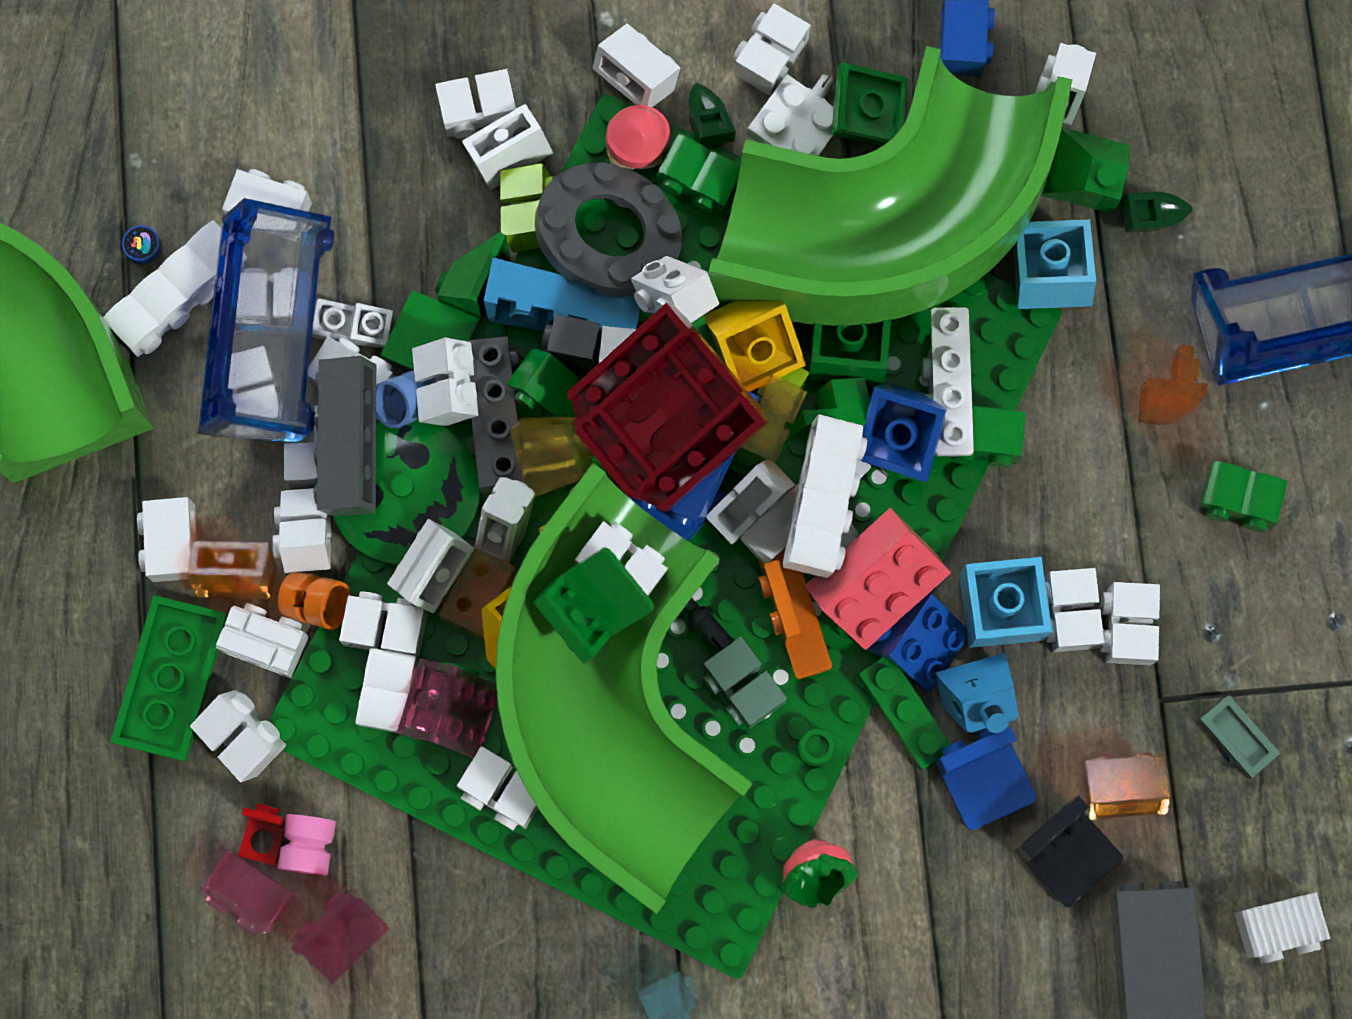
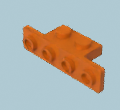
(794, 617)

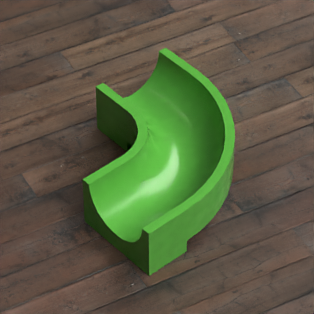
(896, 224)
(60, 367)
(596, 733)

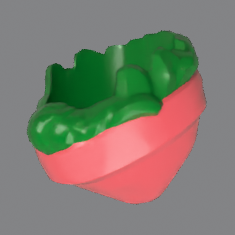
(817, 873)

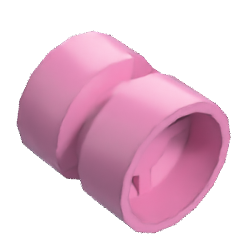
(307, 844)

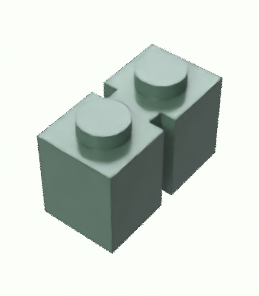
(729, 670)

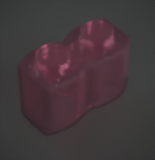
(247, 893)

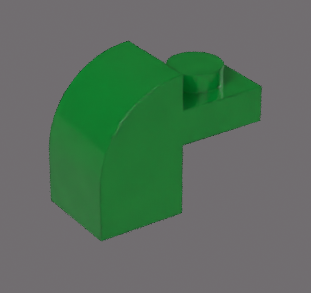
(836, 399)

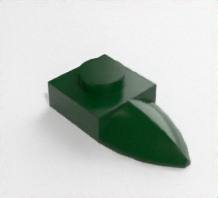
(709, 117)
(1152, 211)

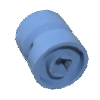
(398, 400)

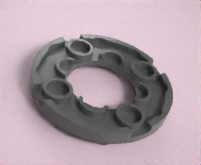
(578, 261)

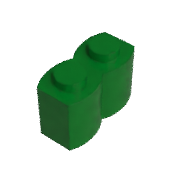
(698, 174)
(1242, 496)

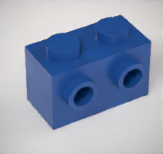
(965, 36)

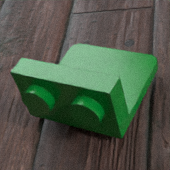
(593, 603)

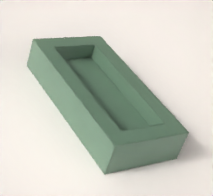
(1239, 737)

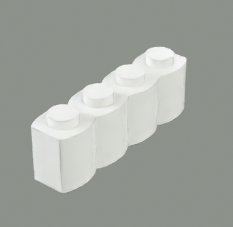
(168, 293)
(823, 497)

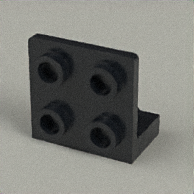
(1069, 853)

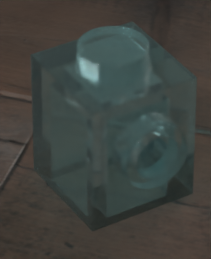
(670, 998)

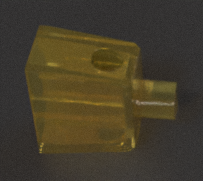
(550, 452)

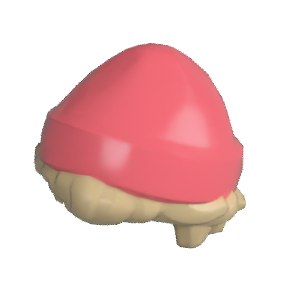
(638, 138)

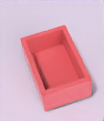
(879, 579)

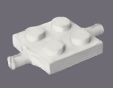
(795, 117)

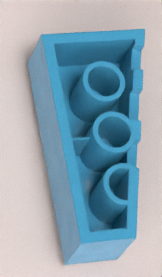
(532, 297)

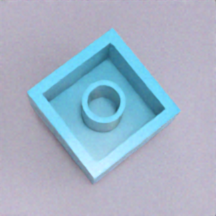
(1055, 265)
(1005, 602)

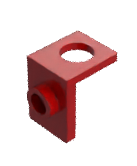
(263, 819)

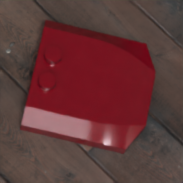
(663, 410)

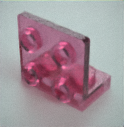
(448, 707)
(340, 935)

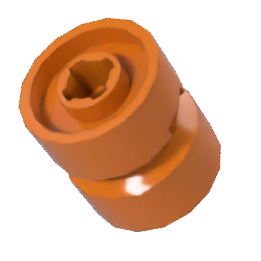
(313, 599)

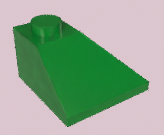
(1088, 171)
(468, 276)

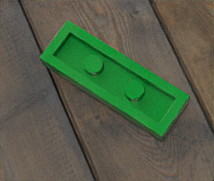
(904, 712)

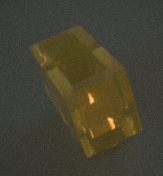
(780, 404)

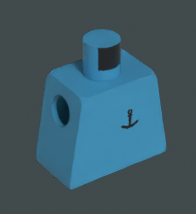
(979, 694)

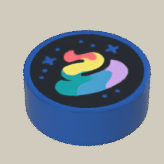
(141, 244)

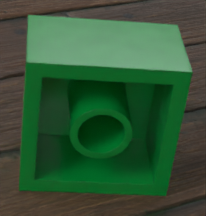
(850, 352)

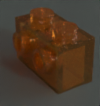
(232, 569)
(476, 586)
(1126, 786)

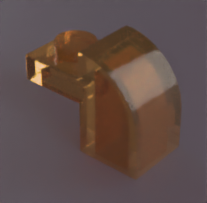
(1174, 399)

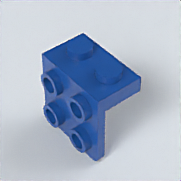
(922, 641)
(985, 778)

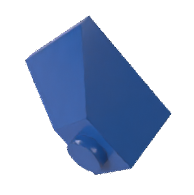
(902, 430)

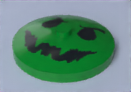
(419, 477)

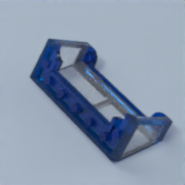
(1274, 318)
(263, 323)

